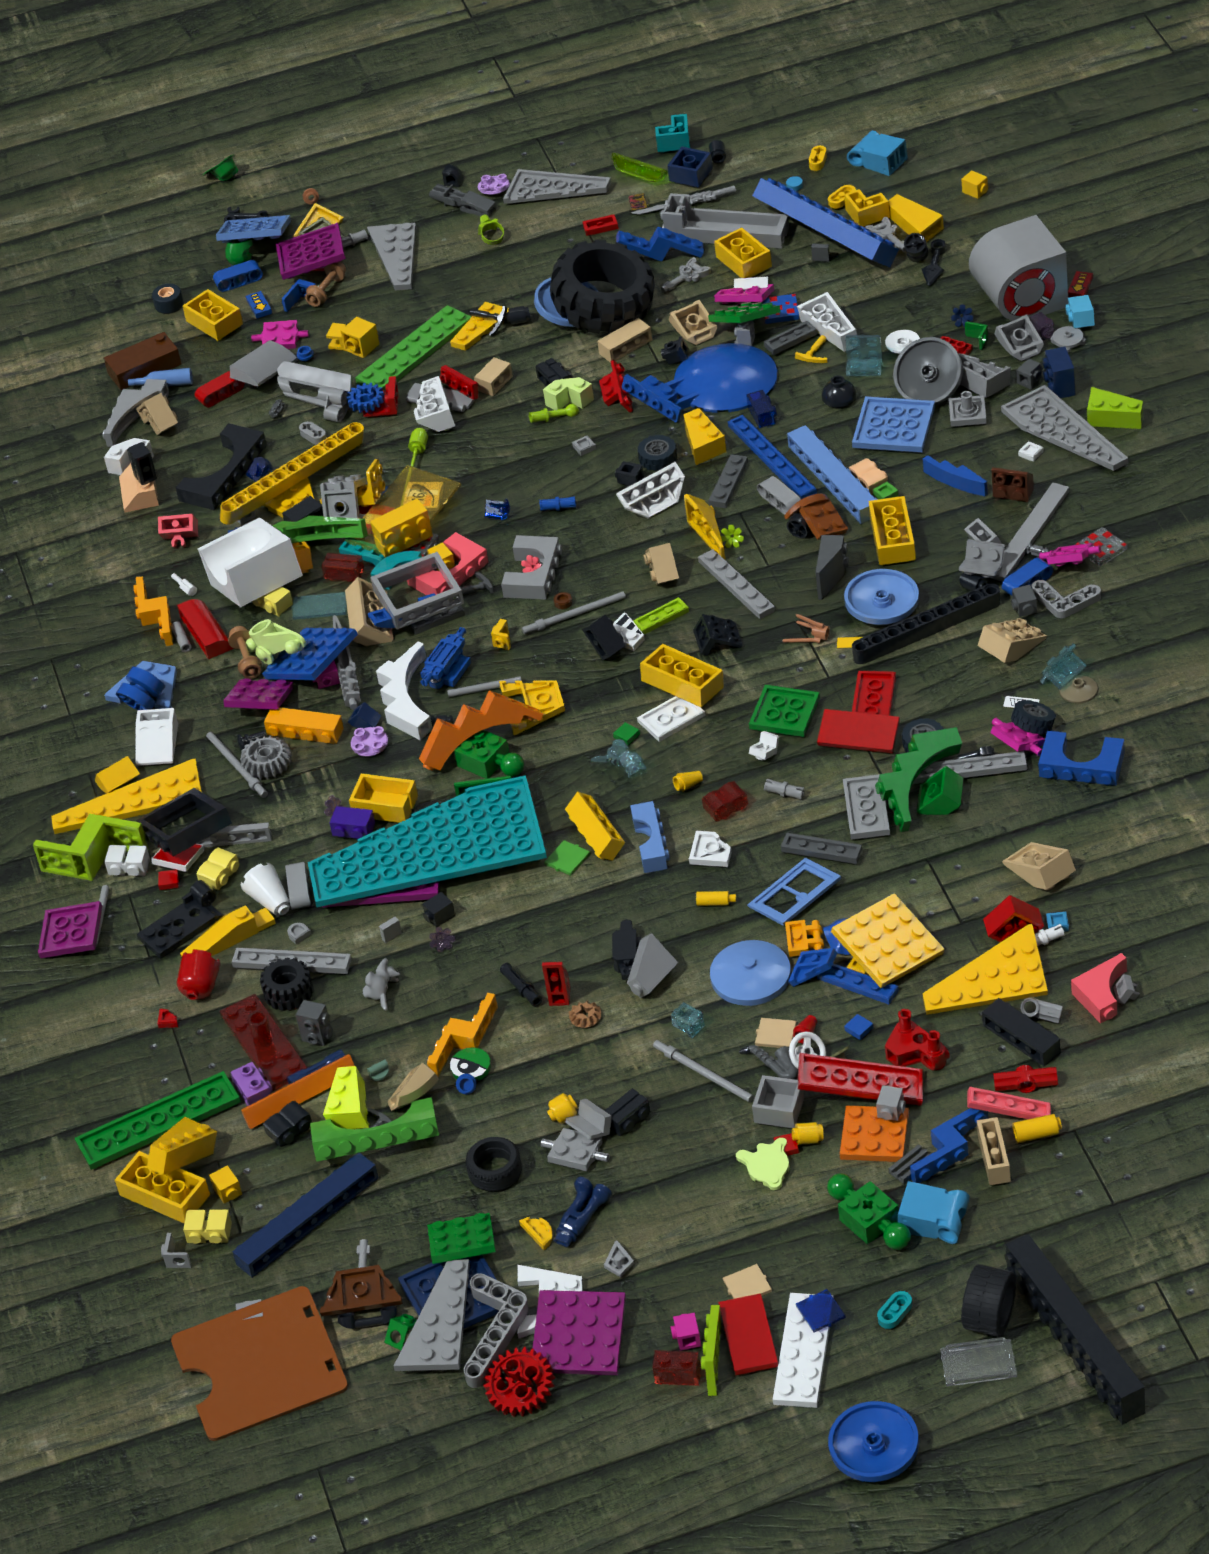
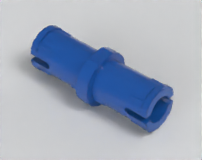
(557, 503)

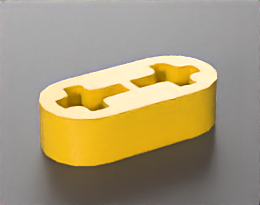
(818, 155)

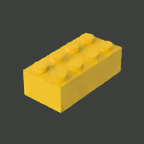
(892, 530)
(681, 675)
(167, 1193)

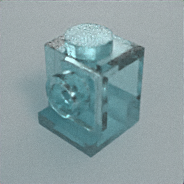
(687, 1019)

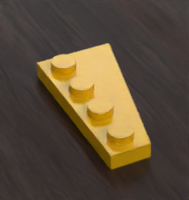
(476, 327)

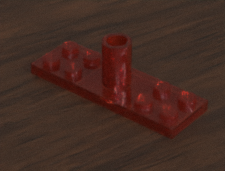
(262, 1040)

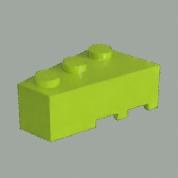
(1114, 410)

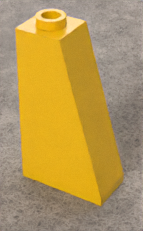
(915, 217)

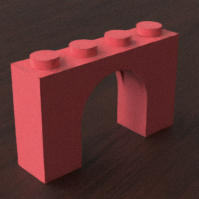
(470, 558)

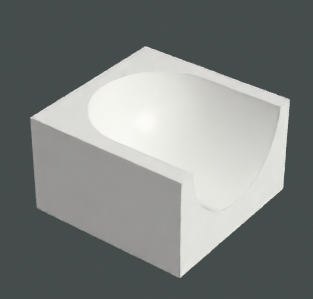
(250, 562)

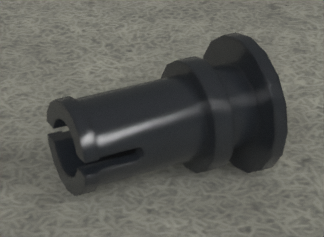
(242, 741)

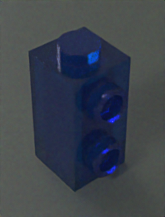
(761, 408)

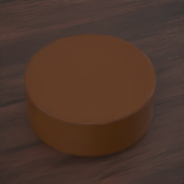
(562, 600)

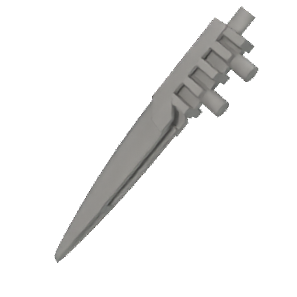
(347, 675)

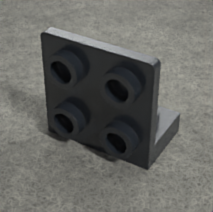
(714, 629)

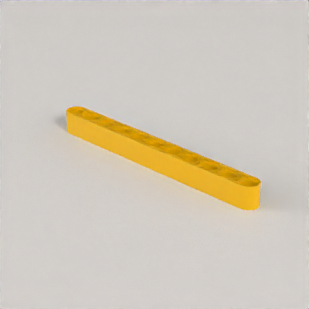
(291, 473)

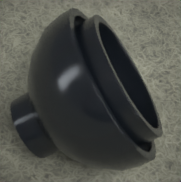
(838, 392)

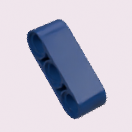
(237, 275)
(1027, 574)

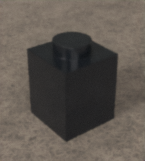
(438, 909)

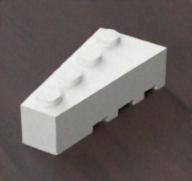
(827, 319)

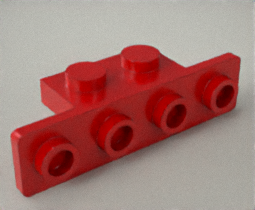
(612, 387)

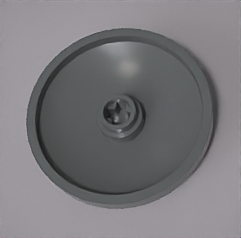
(928, 370)

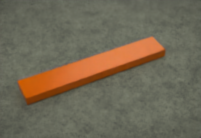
(297, 1091)

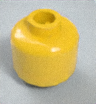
(562, 1108)

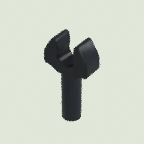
(982, 751)

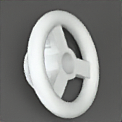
(794, 1051)

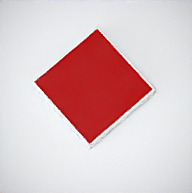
(181, 861)

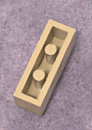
(624, 340)
(993, 1151)

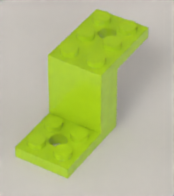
(89, 847)

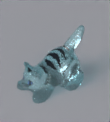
(621, 756)

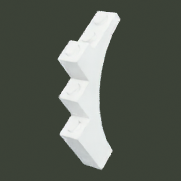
(395, 681)

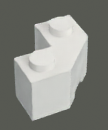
(118, 458)

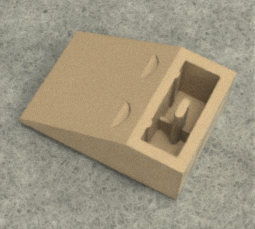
(1010, 639)

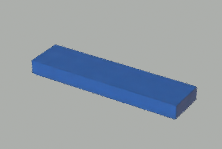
(858, 983)

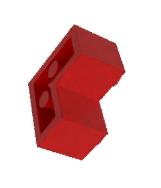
(1010, 917)

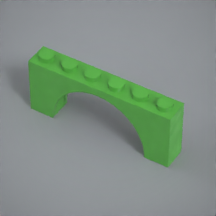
(416, 1124)

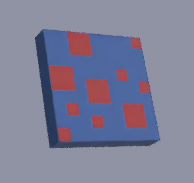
(788, 308)

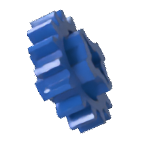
(365, 397)

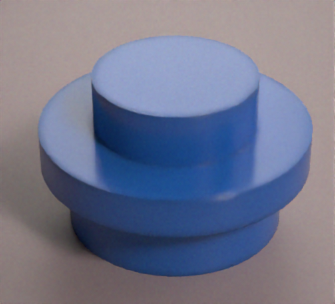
(305, 353)
(466, 1083)

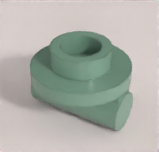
(379, 1071)

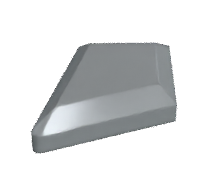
(618, 1260)

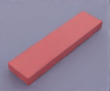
(1006, 1104)

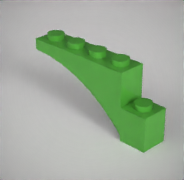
(322, 528)

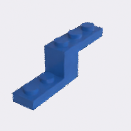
(660, 243)
(949, 1144)

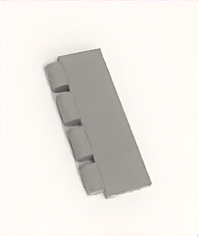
(455, 399)

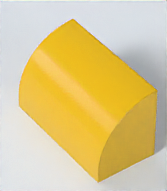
(116, 775)

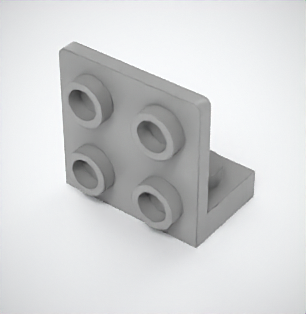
(982, 558)

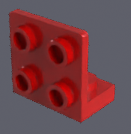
(390, 403)

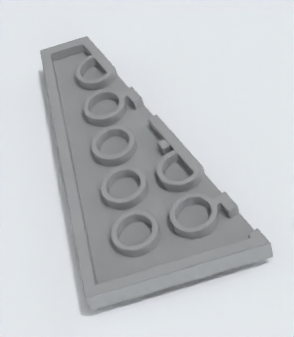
(542, 185)
(438, 1332)

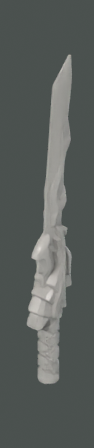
(697, 197)

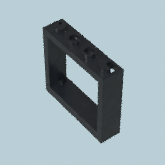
(214, 821)

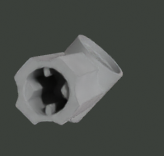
(1044, 1010)

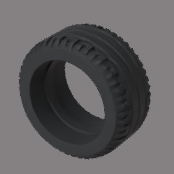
(493, 1148)

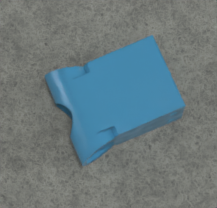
(879, 153)
(933, 1211)

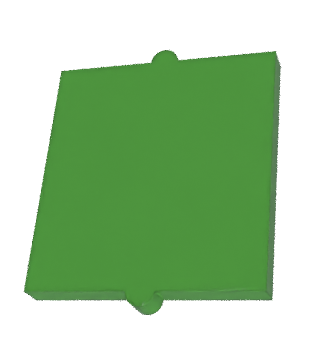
(567, 857)

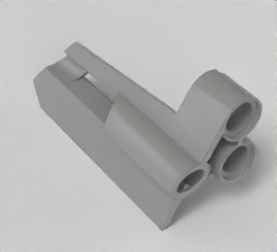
(331, 387)

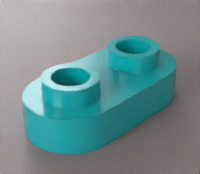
(892, 1310)

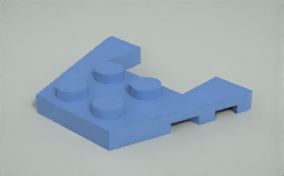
(164, 673)

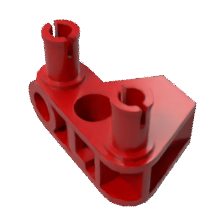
(907, 1048)

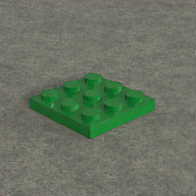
(744, 313)
(784, 710)
(461, 1238)

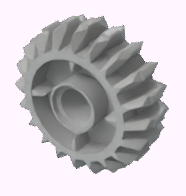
(266, 757)

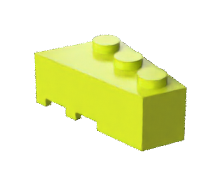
(347, 1100)

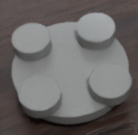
(1068, 337)

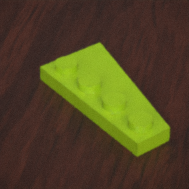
(711, 1348)

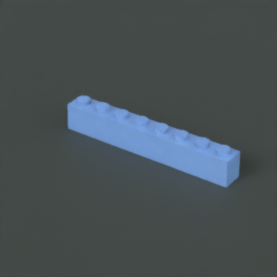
(831, 472)

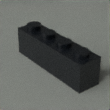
(1021, 1032)

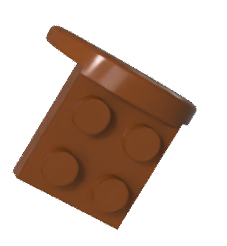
(819, 515)

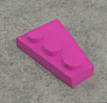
(740, 296)

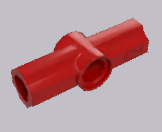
(1025, 1079)

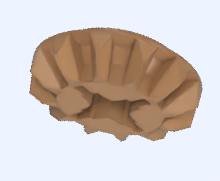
(579, 1019)

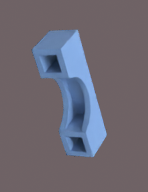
(652, 852)

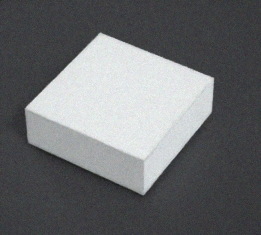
(1030, 451)

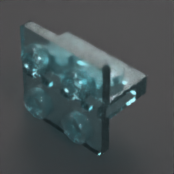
(1063, 667)

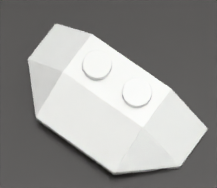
(653, 492)

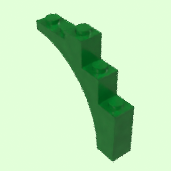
(923, 751)

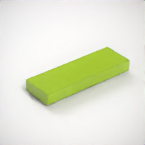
(661, 615)

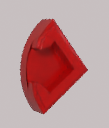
(166, 1019)

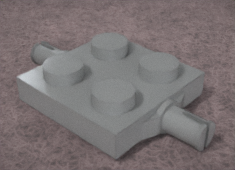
(574, 1150)

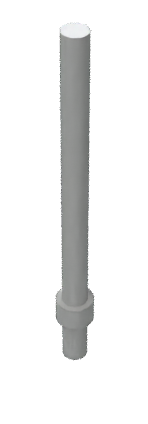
(541, 624)
(253, 782)
(672, 1053)

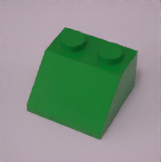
(940, 793)

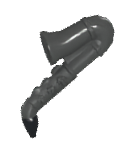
(782, 1066)

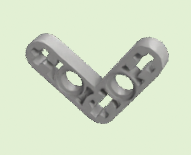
(1061, 606)

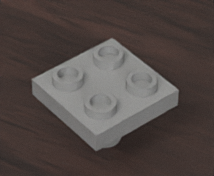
(967, 410)

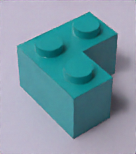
(673, 136)

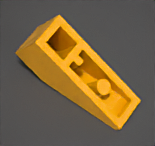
(303, 556)

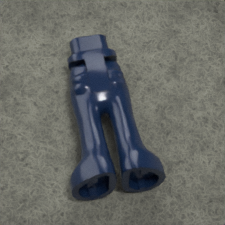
(573, 1220)

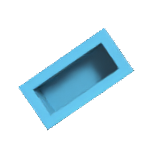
(1080, 311)

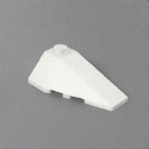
(433, 406)

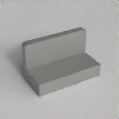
(591, 1120)

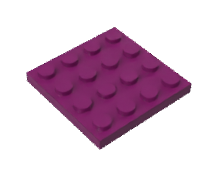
(310, 251)
(580, 1331)

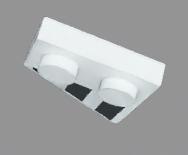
(630, 632)

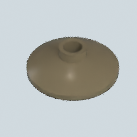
(1079, 690)

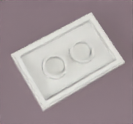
(670, 717)

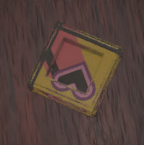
(638, 201)

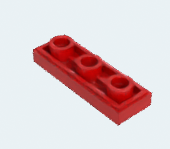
(459, 382)

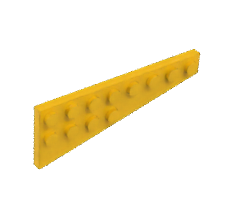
(134, 798)

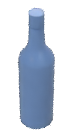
(174, 377)

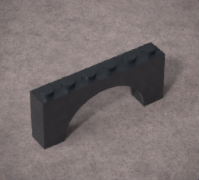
(212, 489)

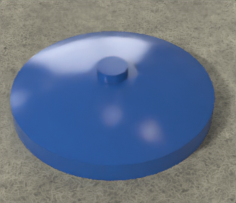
(873, 1441)

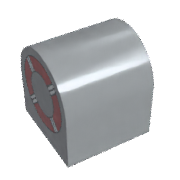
(1021, 269)

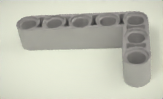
(497, 1329)

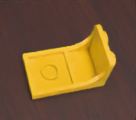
(371, 492)

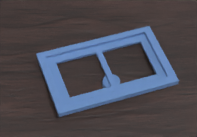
(803, 899)

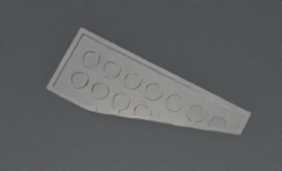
(1053, 420)

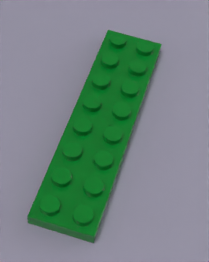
(155, 1119)

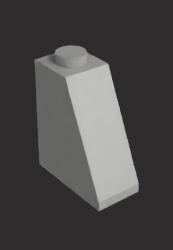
(649, 966)

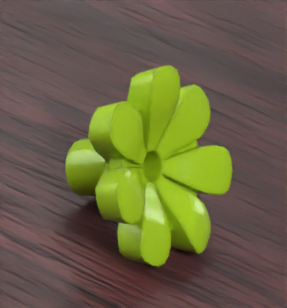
(732, 539)

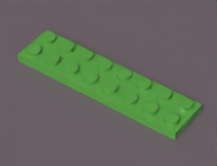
(415, 348)

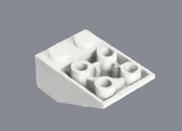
(156, 736)

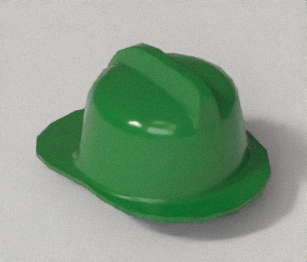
(224, 170)

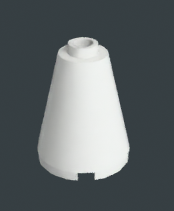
(266, 888)

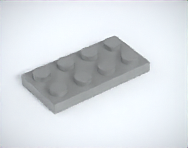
(865, 808)

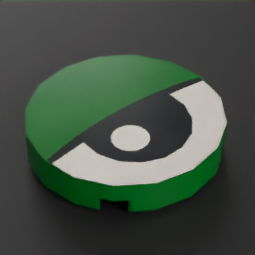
(471, 1061)

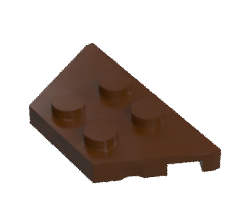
(359, 1290)

